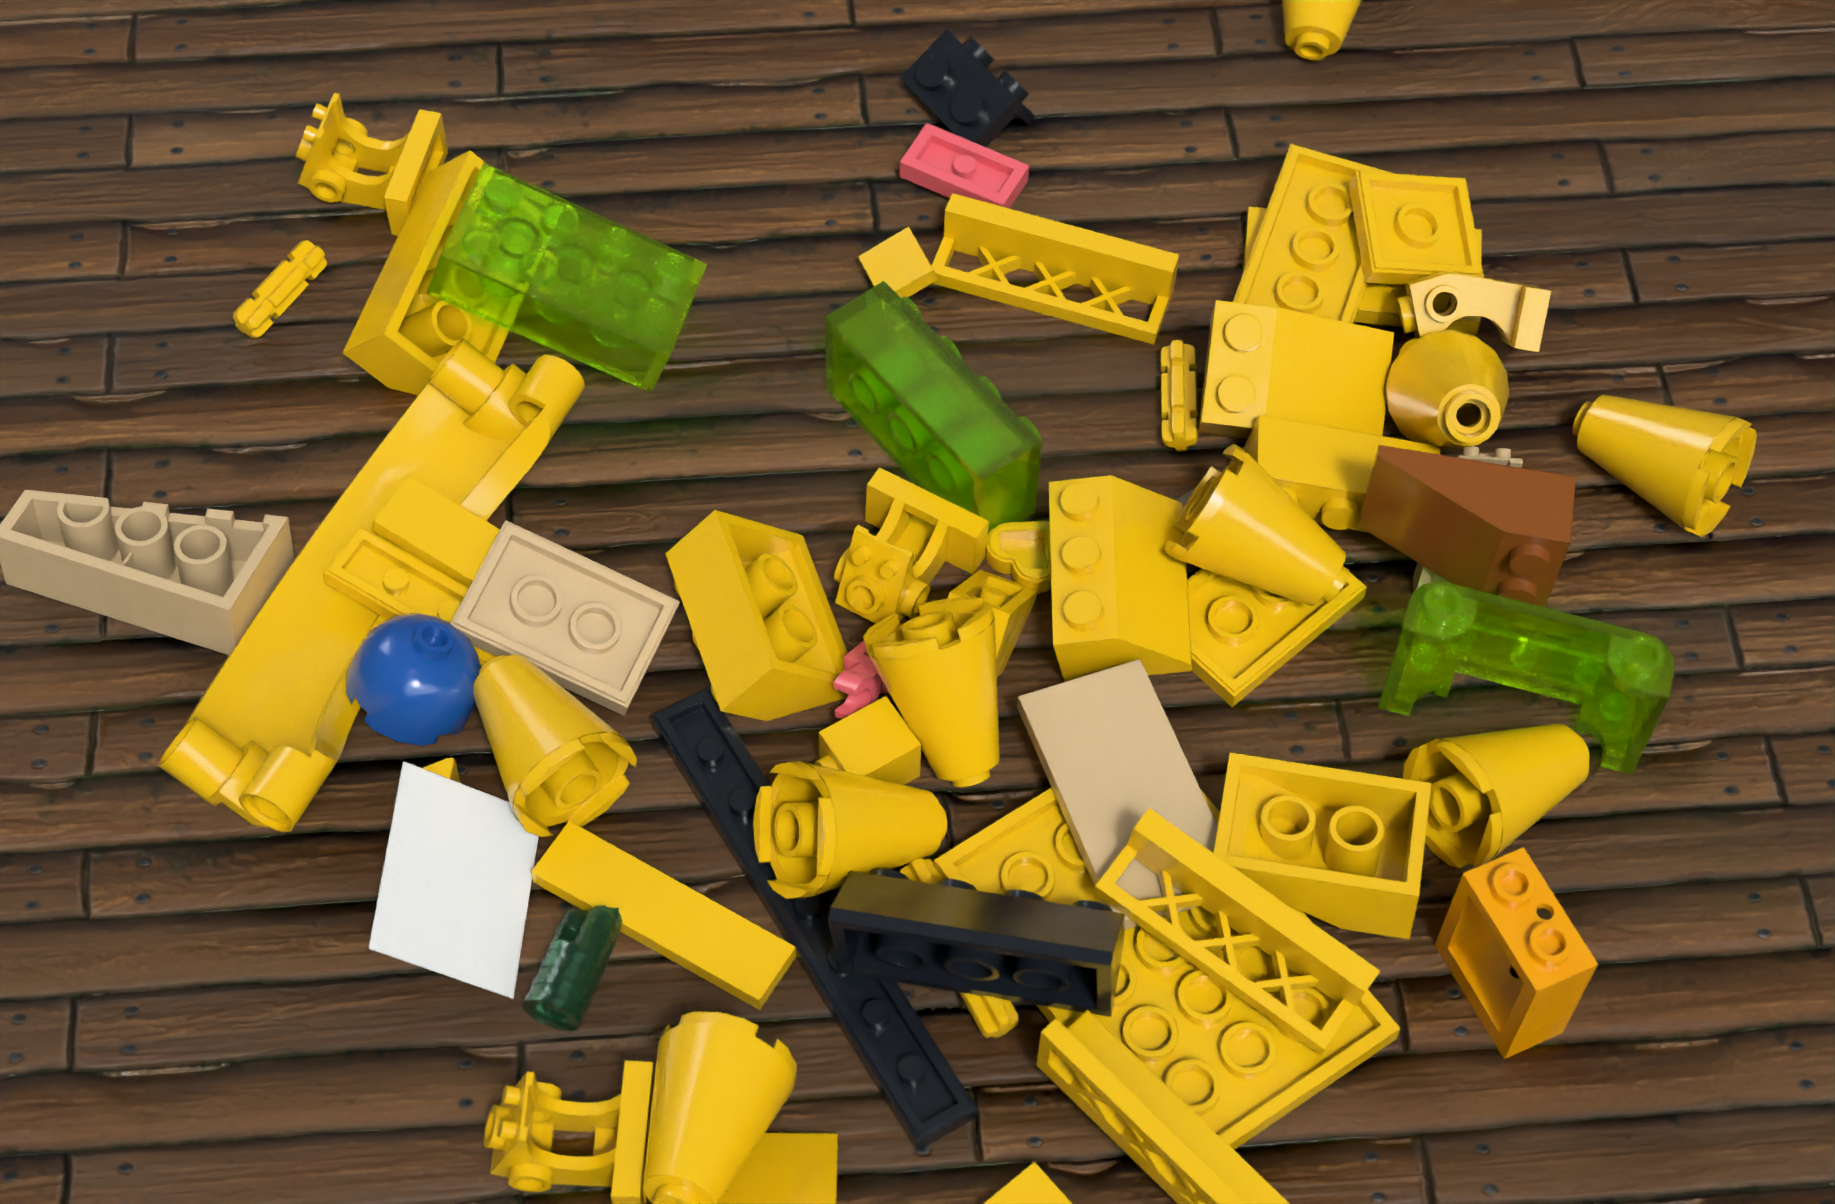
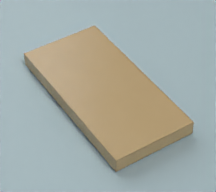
(1109, 762)

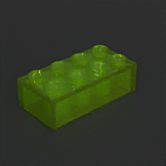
(566, 278)
(930, 408)

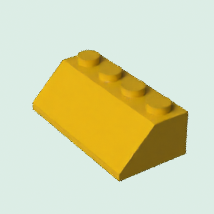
(403, 327)

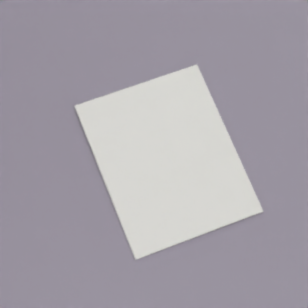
(454, 882)

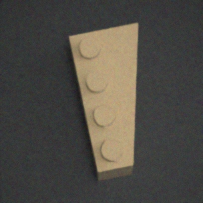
(147, 565)

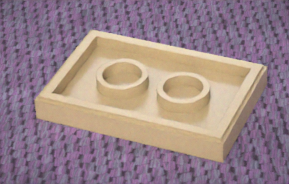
(565, 616)

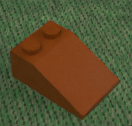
(1472, 520)

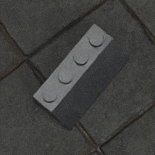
(978, 941)

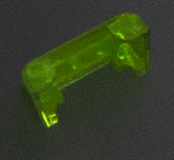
(1607, 669)

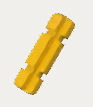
(279, 289)
(1179, 395)

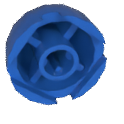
(414, 678)

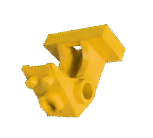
(342, 147)
(1512, 307)
(914, 541)
(532, 1111)

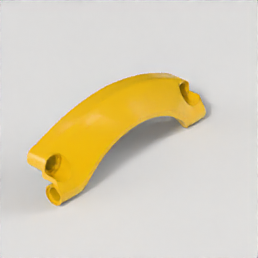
(280, 699)

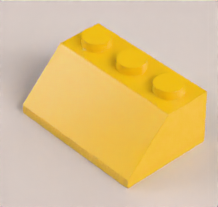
(1113, 581)
(758, 617)

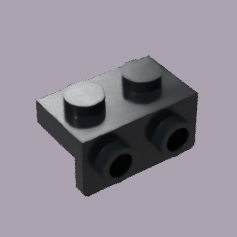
(963, 91)

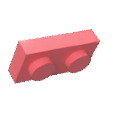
(963, 168)

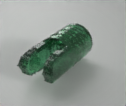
(573, 967)

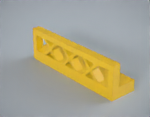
(1059, 258)
(1249, 911)
(1147, 1117)

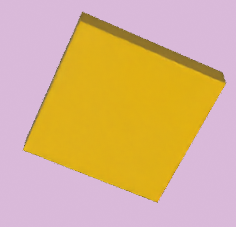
(1413, 226)

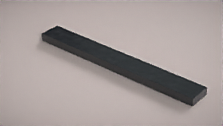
(868, 1010)

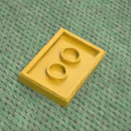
(1250, 633)

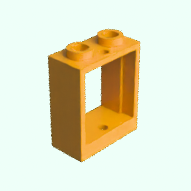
(1497, 932)

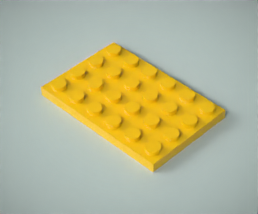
(1179, 1021)

